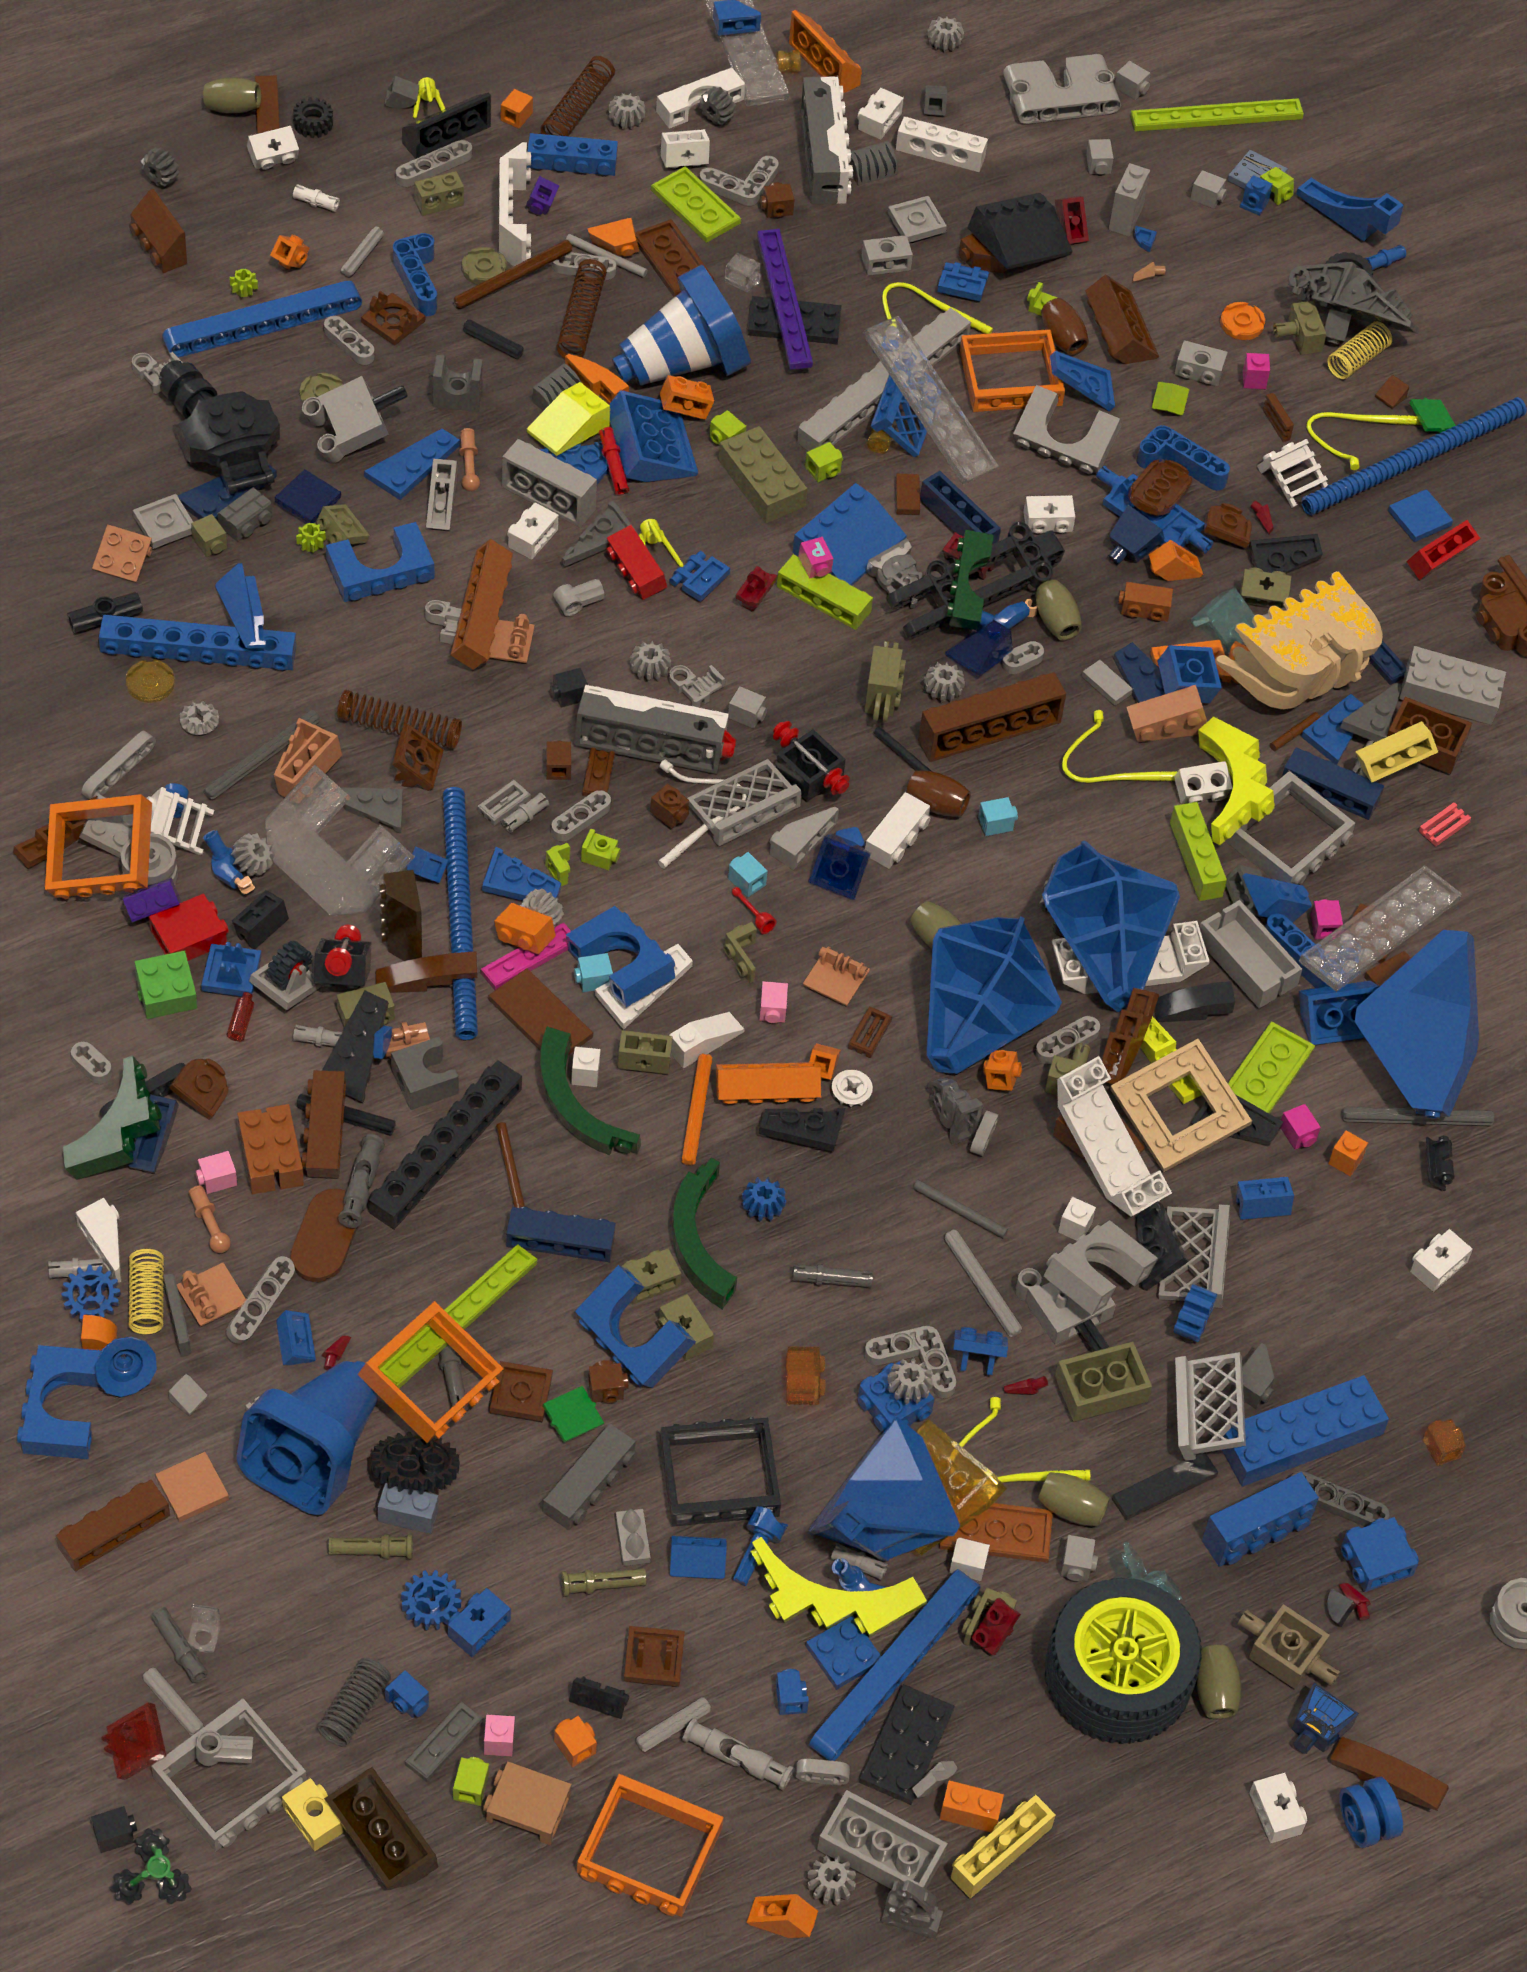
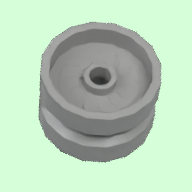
(161, 859)
(1509, 1614)

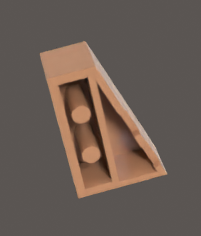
(1168, 716)
(307, 748)

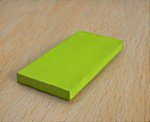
(695, 204)
(1270, 1067)

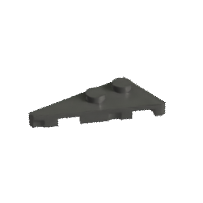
(595, 536)
(1375, 716)
(377, 805)

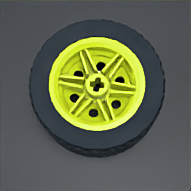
(1163, 1635)

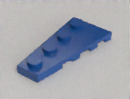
(410, 466)

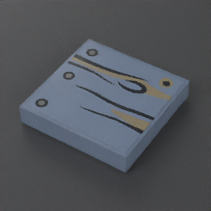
(1252, 165)

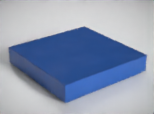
(1420, 515)

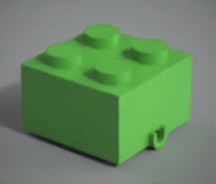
(165, 984)

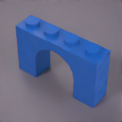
(360, 581)
(617, 931)
(602, 1315)
(41, 1432)

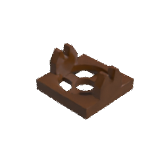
(403, 328)
(415, 742)

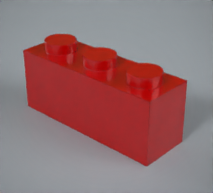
(1443, 549)
(636, 562)

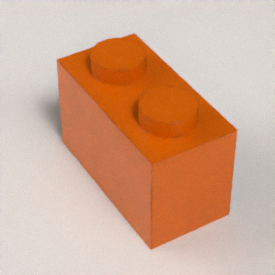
(525, 928)
(971, 1806)

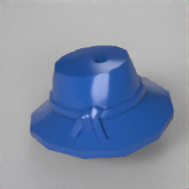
(125, 1374)

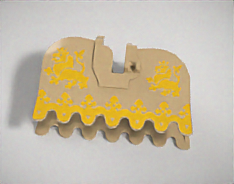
(1307, 647)

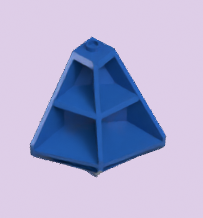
(1110, 918)
(984, 990)
(1427, 1023)
(890, 1499)

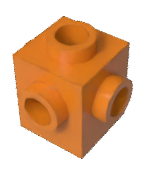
(290, 251)
(1002, 1070)

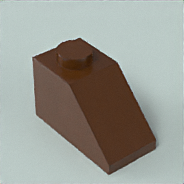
(977, 255)

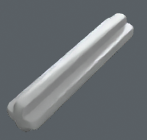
(362, 251)
(172, 1701)
(673, 1724)

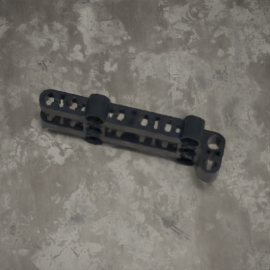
(1044, 547)

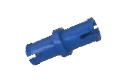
(1386, 257)

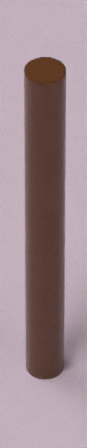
(510, 1165)

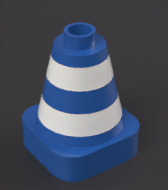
(685, 335)

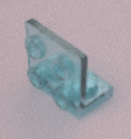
(1224, 614)
(1159, 1578)

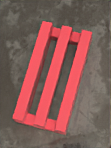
(1456, 814)

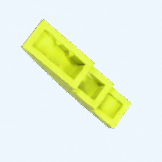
(1157, 1045)

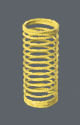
(1342, 357)
(147, 1291)

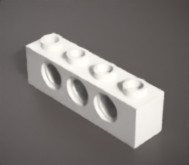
(941, 144)

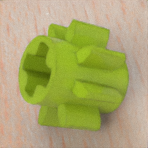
(243, 282)
(310, 537)

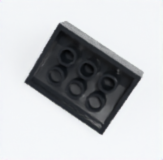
(1020, 230)

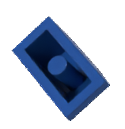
(735, 17)

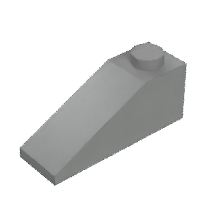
(442, 494)
(802, 836)

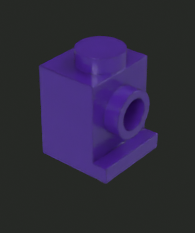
(542, 196)

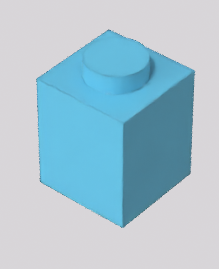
(997, 816)
(747, 874)
(593, 971)

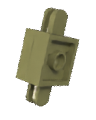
(885, 681)

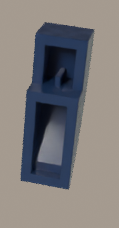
(152, 1146)

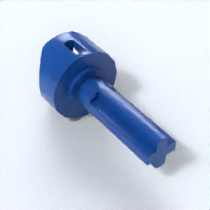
(761, 1526)

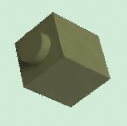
(209, 535)

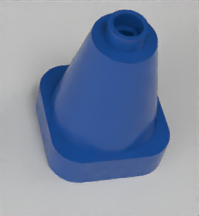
(306, 1439)

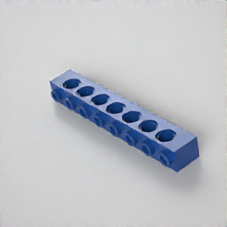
(194, 642)

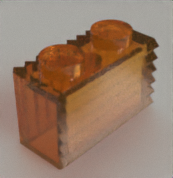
(803, 1375)

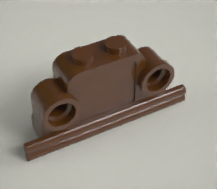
(1505, 606)

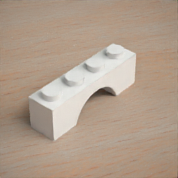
(675, 105)

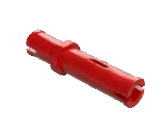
(611, 452)

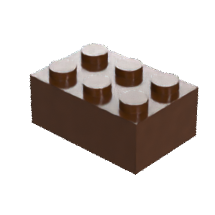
(1447, 731)

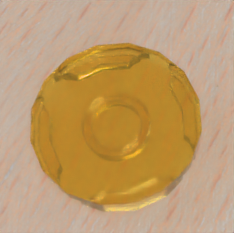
(150, 681)

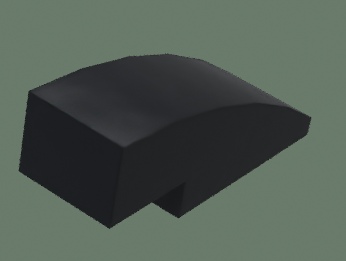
(1195, 1002)

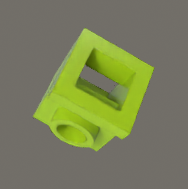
(600, 850)

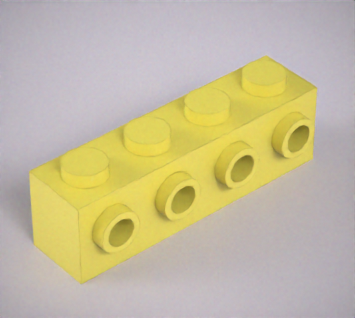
(1002, 1846)

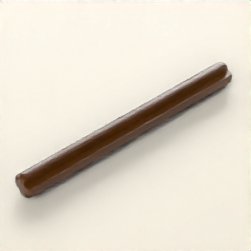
(513, 274)

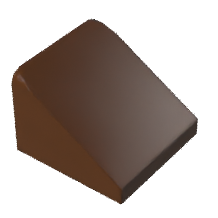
(1392, 392)

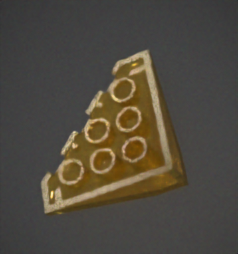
(965, 1479)

